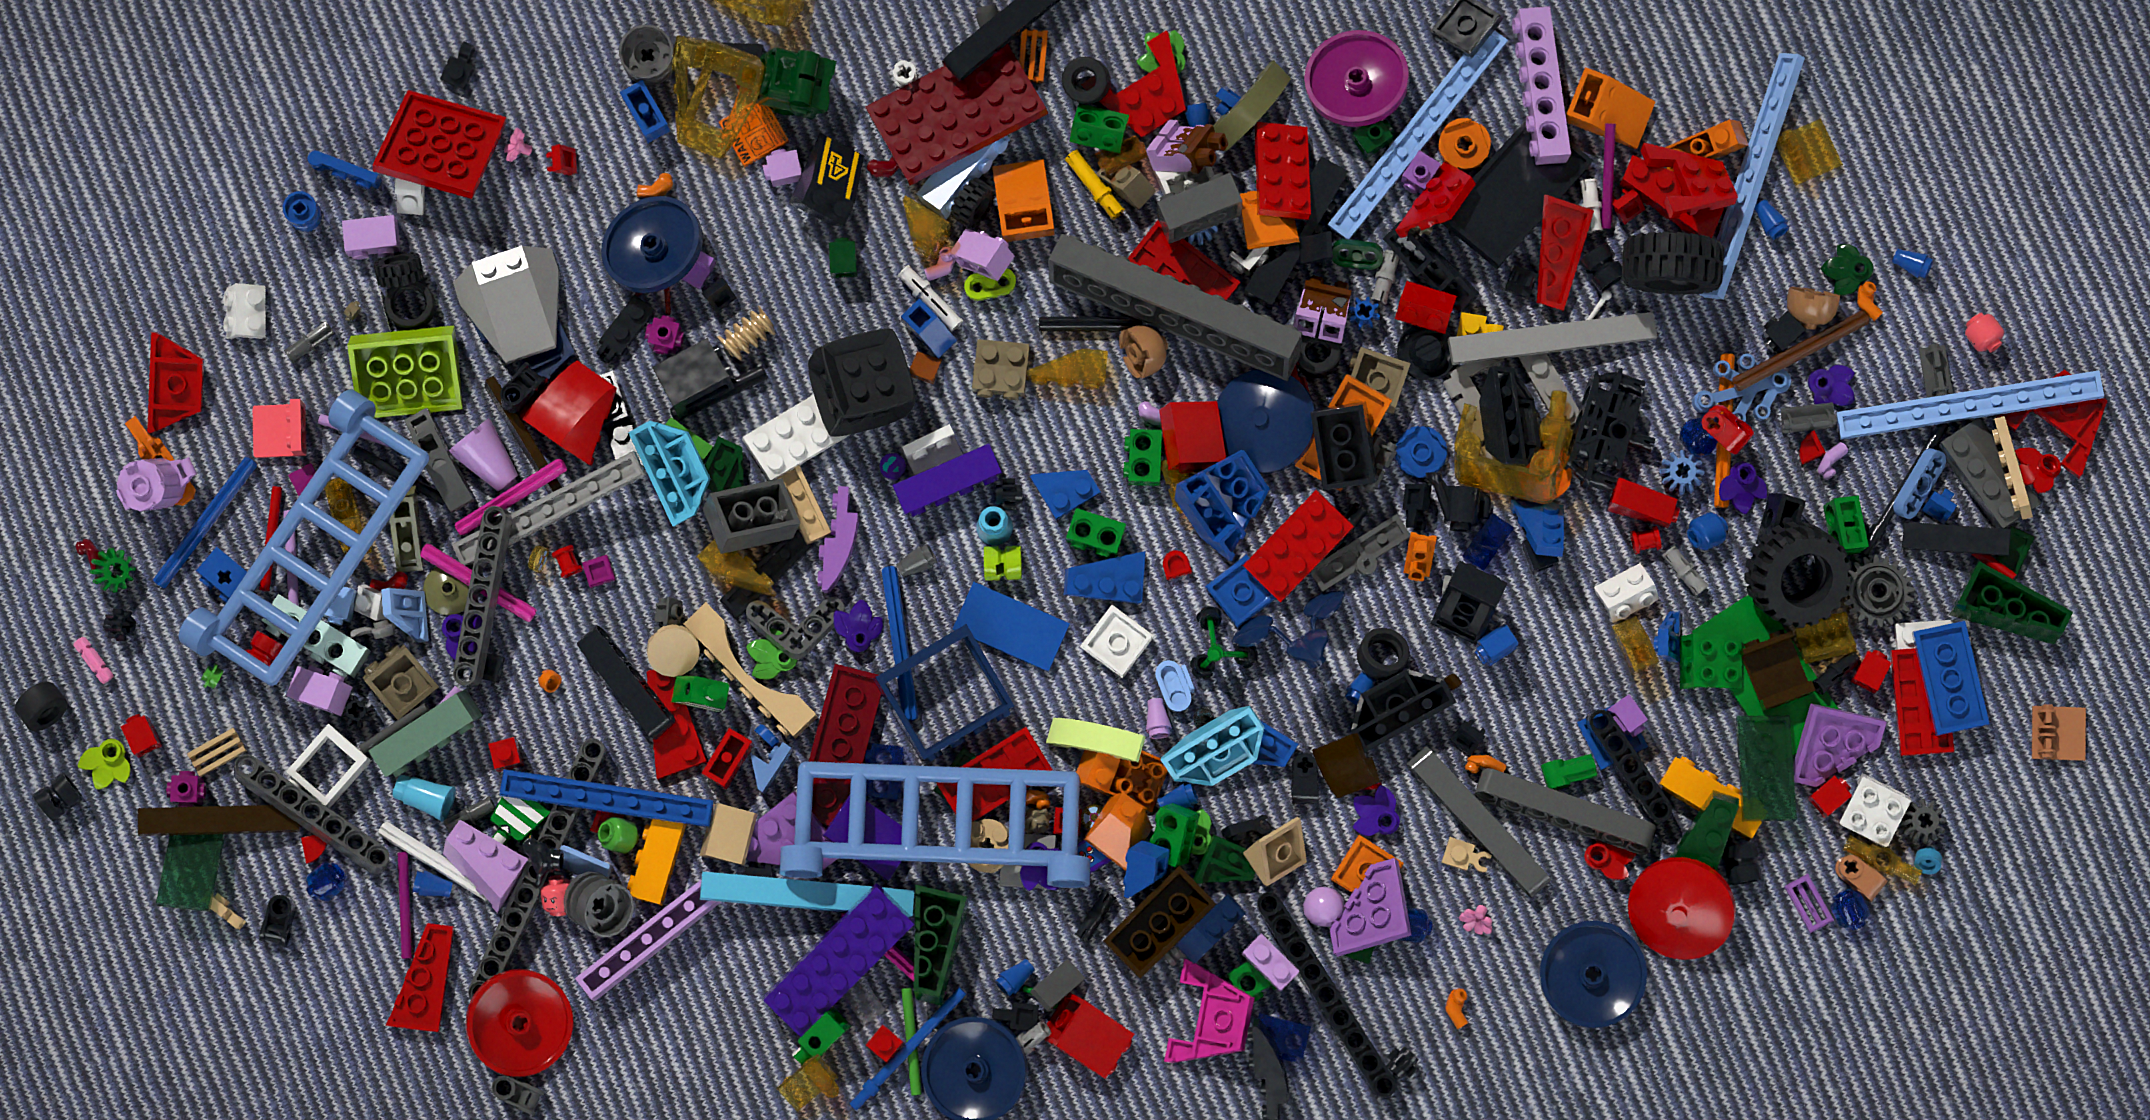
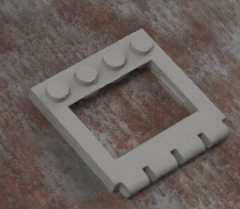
(1538, 368)

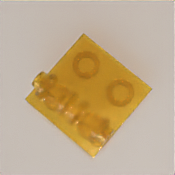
(1808, 151)
(808, 1082)

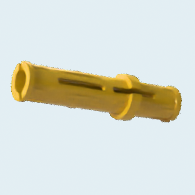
(1101, 193)

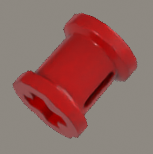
(1645, 540)
(567, 561)

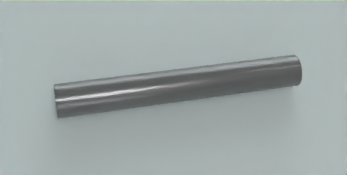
(393, 728)

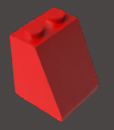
(1088, 1035)

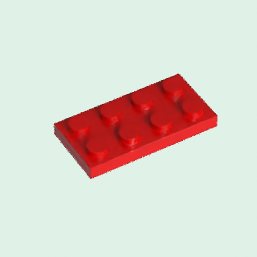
(1282, 170)
(1183, 263)
(1298, 546)
(1912, 709)
(1014, 752)

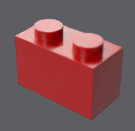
(1425, 307)
(727, 758)

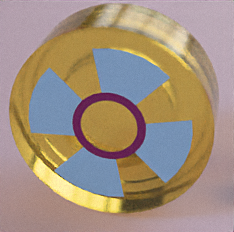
(538, 558)
(1090, 815)

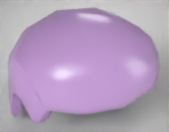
(1323, 906)

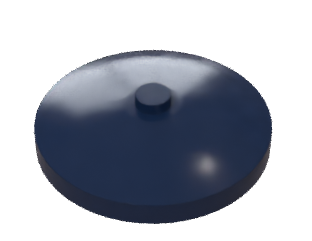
(652, 244)
(1266, 419)
(1593, 974)
(974, 1069)

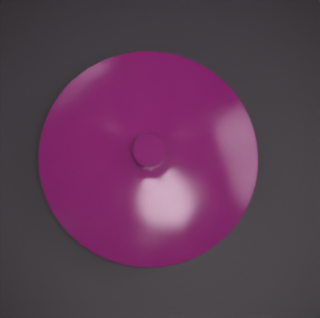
(1356, 78)

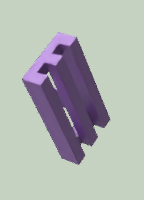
(1797, 883)

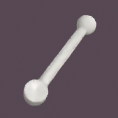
(1606, 295)

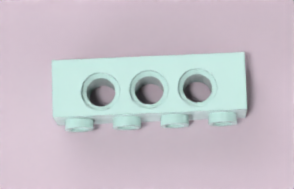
(353, 652)

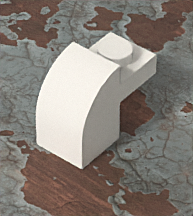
(410, 197)

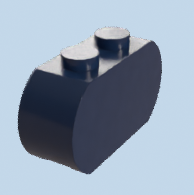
(1211, 929)

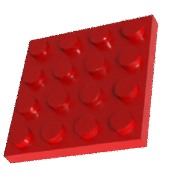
(439, 144)

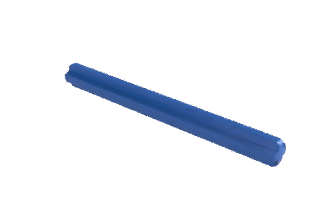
(205, 522)
(899, 640)

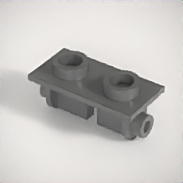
(1935, 370)
(1808, 418)
(1384, 455)
(668, 611)

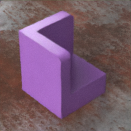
(700, 271)

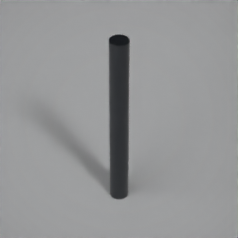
(395, 473)

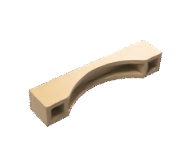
(787, 709)

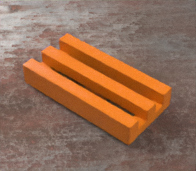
(1034, 34)

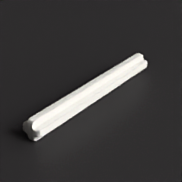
(426, 855)

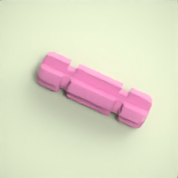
(93, 660)

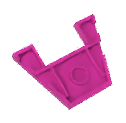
(1221, 1019)

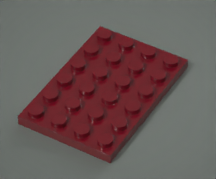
(947, 120)

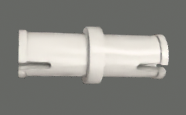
(1592, 202)

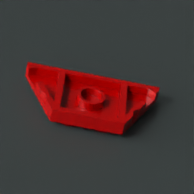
(1439, 199)
(173, 383)

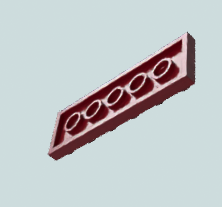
(843, 734)

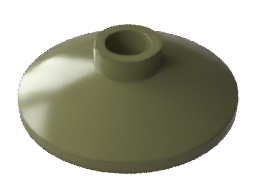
(443, 602)

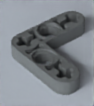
(793, 634)

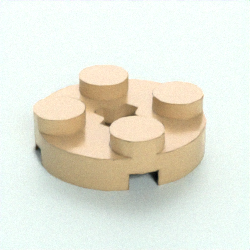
(992, 830)

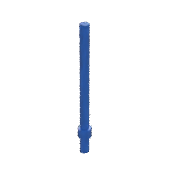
(872, 1086)

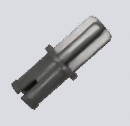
(309, 342)
(471, 814)

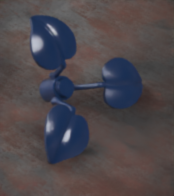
(1307, 647)

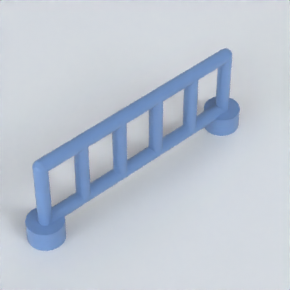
(352, 416)
(806, 857)

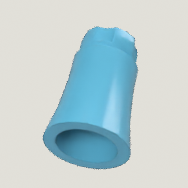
(998, 534)
(425, 796)

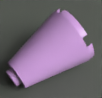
(486, 456)

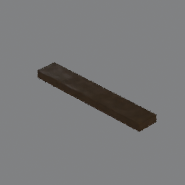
(520, 433)
(213, 820)

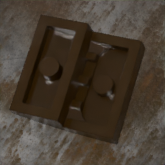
(1346, 766)

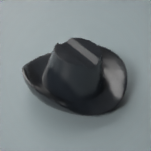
(1426, 352)

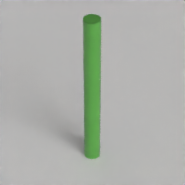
(910, 1030)

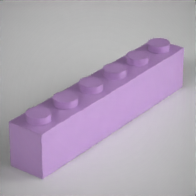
(645, 942)

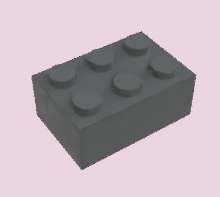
(1199, 207)
(751, 515)

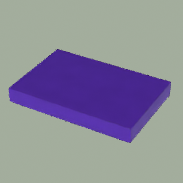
(878, 830)

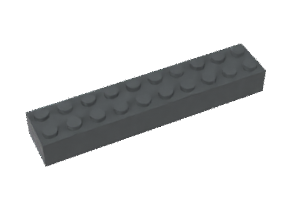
(1175, 306)

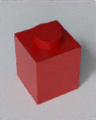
(1871, 671)
(140, 735)
(506, 754)
(1830, 796)
(885, 1043)

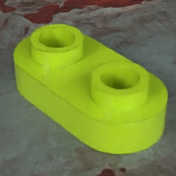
(990, 287)

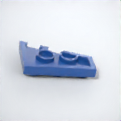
(1543, 525)
(1109, 579)

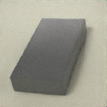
(1057, 985)

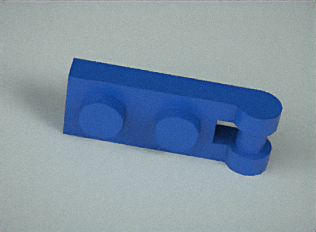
(343, 169)

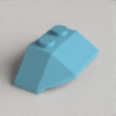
(672, 468)
(1216, 748)

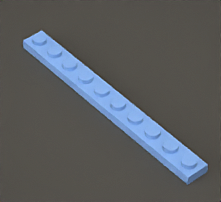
(1414, 137)
(1756, 163)
(1970, 405)

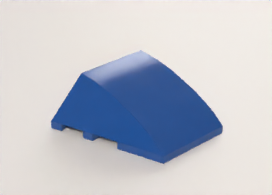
(1223, 501)

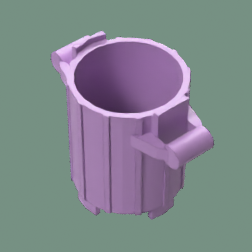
(154, 483)

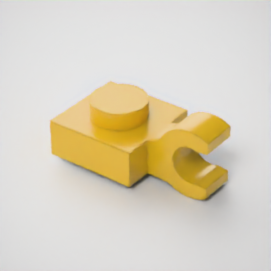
(1475, 324)

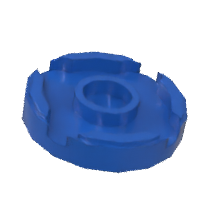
(1420, 451)

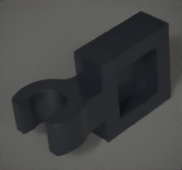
(458, 70)
(1415, 502)
(1240, 830)
(1021, 1017)

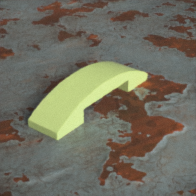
(1095, 738)

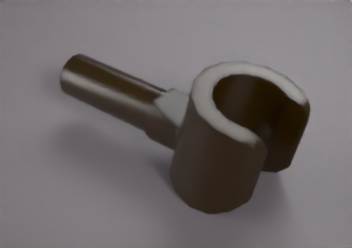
(1453, 681)

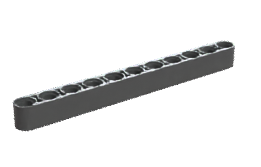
(526, 880)

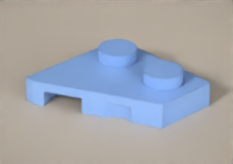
(406, 611)

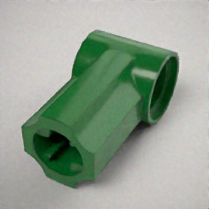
(1561, 773)

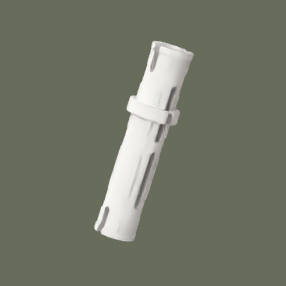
(908, 275)

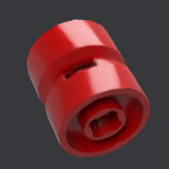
(264, 648)

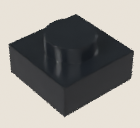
(493, 668)

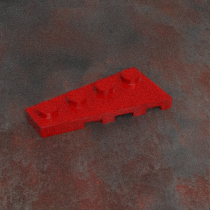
(1562, 243)
(679, 745)

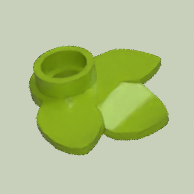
(103, 767)

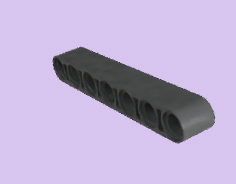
(477, 584)
(306, 802)
(1565, 811)
(1478, 822)

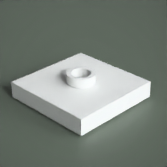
(1117, 641)

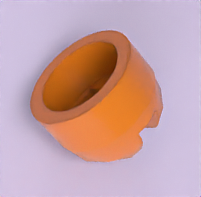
(554, 683)

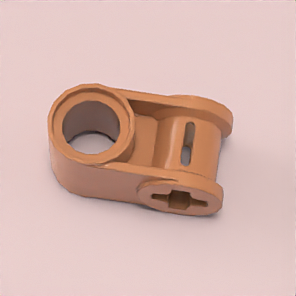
(1863, 879)

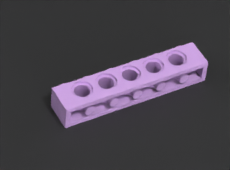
(1539, 22)

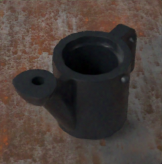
(1460, 503)

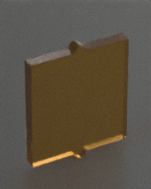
(1131, 152)

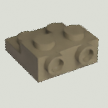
(1000, 369)
(1380, 373)
(399, 680)

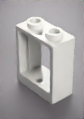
(348, 778)

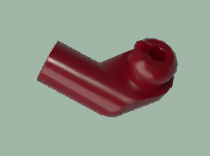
(882, 168)
(87, 547)

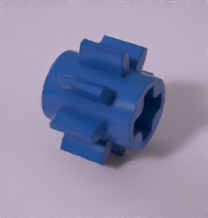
(1365, 305)

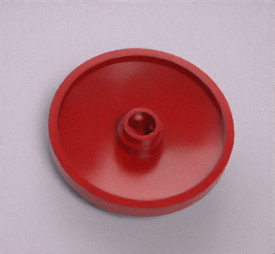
(1681, 908)
(519, 1022)

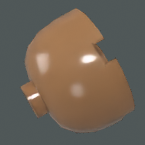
(1812, 306)
(1144, 350)

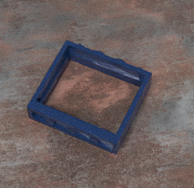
(977, 725)

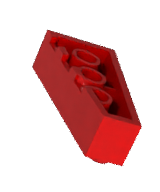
(1658, 182)

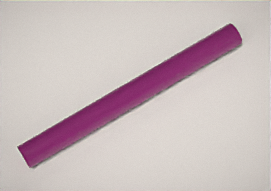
(1608, 175)
(404, 904)

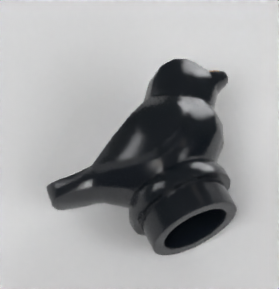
(543, 858)

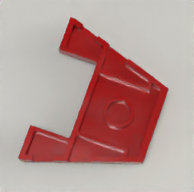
(1153, 97)
(1701, 179)
(2075, 420)

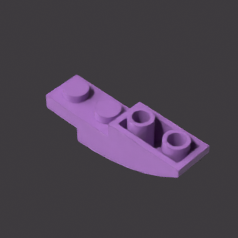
(838, 550)

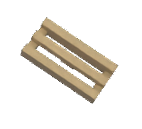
(208, 745)

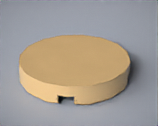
(673, 650)

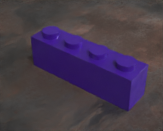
(947, 479)

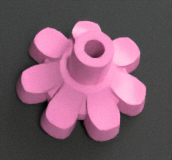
(517, 146)
(1476, 920)

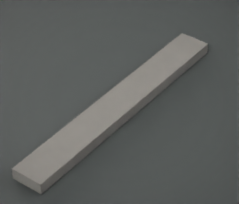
(1552, 338)
(560, 503)

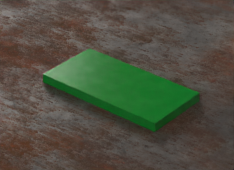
(1752, 623)

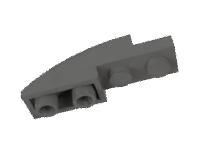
(441, 465)

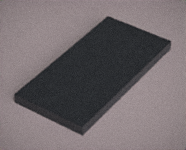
(1511, 197)

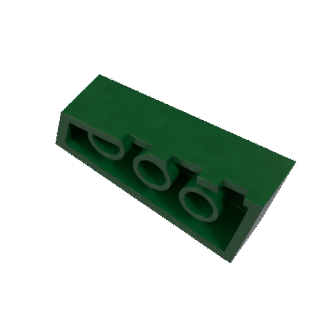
(2009, 606)
(1709, 830)
(936, 940)

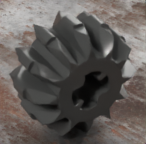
(1932, 819)

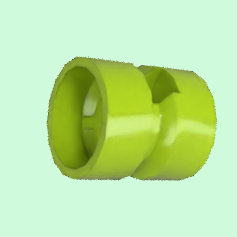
(1002, 563)

